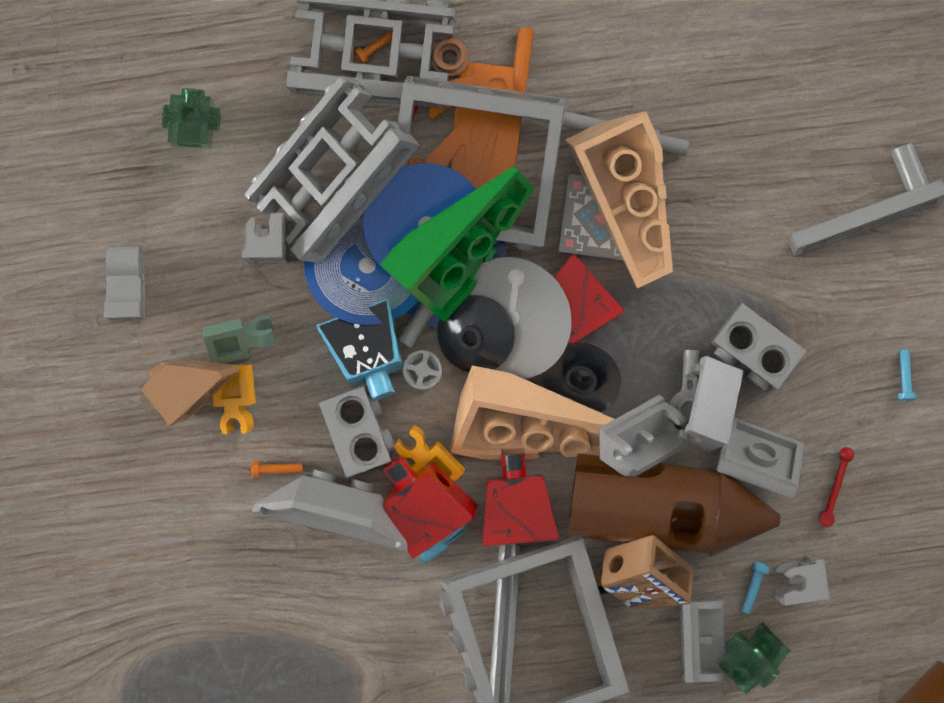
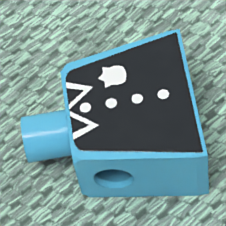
(366, 351)

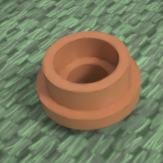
(450, 45)

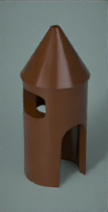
(675, 503)

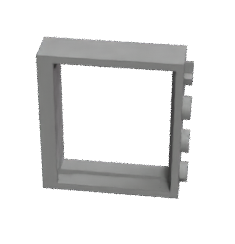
(502, 102)
(589, 602)

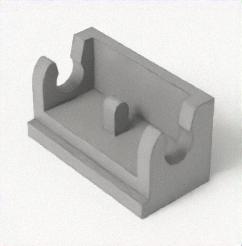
(266, 245)
(713, 404)
(642, 437)
(807, 581)
(702, 640)

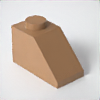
(185, 386)

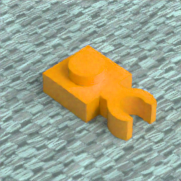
(234, 398)
(423, 454)

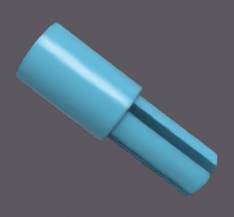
(435, 550)

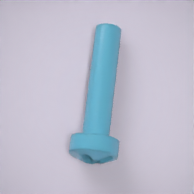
(907, 393)
(760, 569)

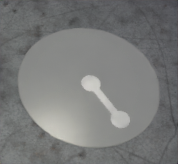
(536, 309)

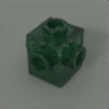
(196, 132)
(748, 663)

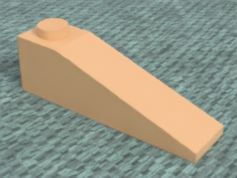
(511, 415)

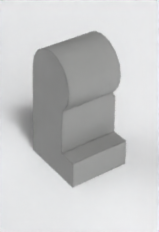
(124, 283)

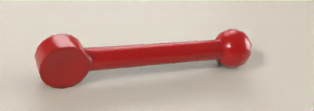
(826, 517)

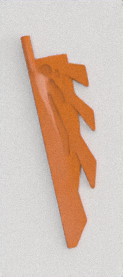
(482, 140)

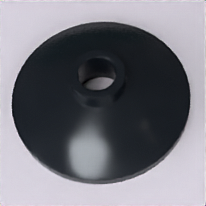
(493, 333)
(592, 391)

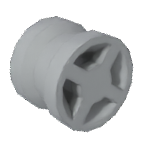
(416, 369)

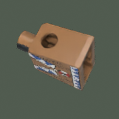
(645, 574)

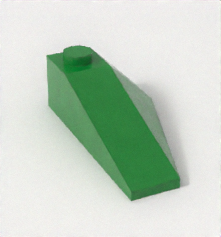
(446, 251)

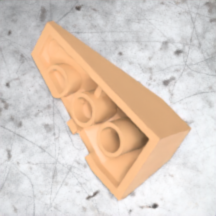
(626, 181)

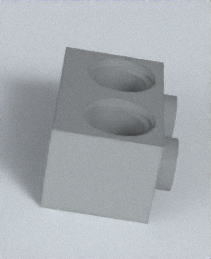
(763, 338)
(347, 435)

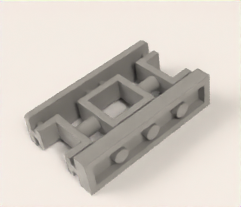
(376, 18)
(352, 188)

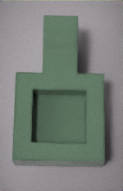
(232, 341)

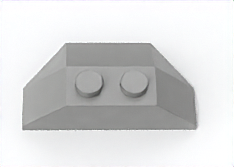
(335, 508)

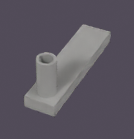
(919, 197)

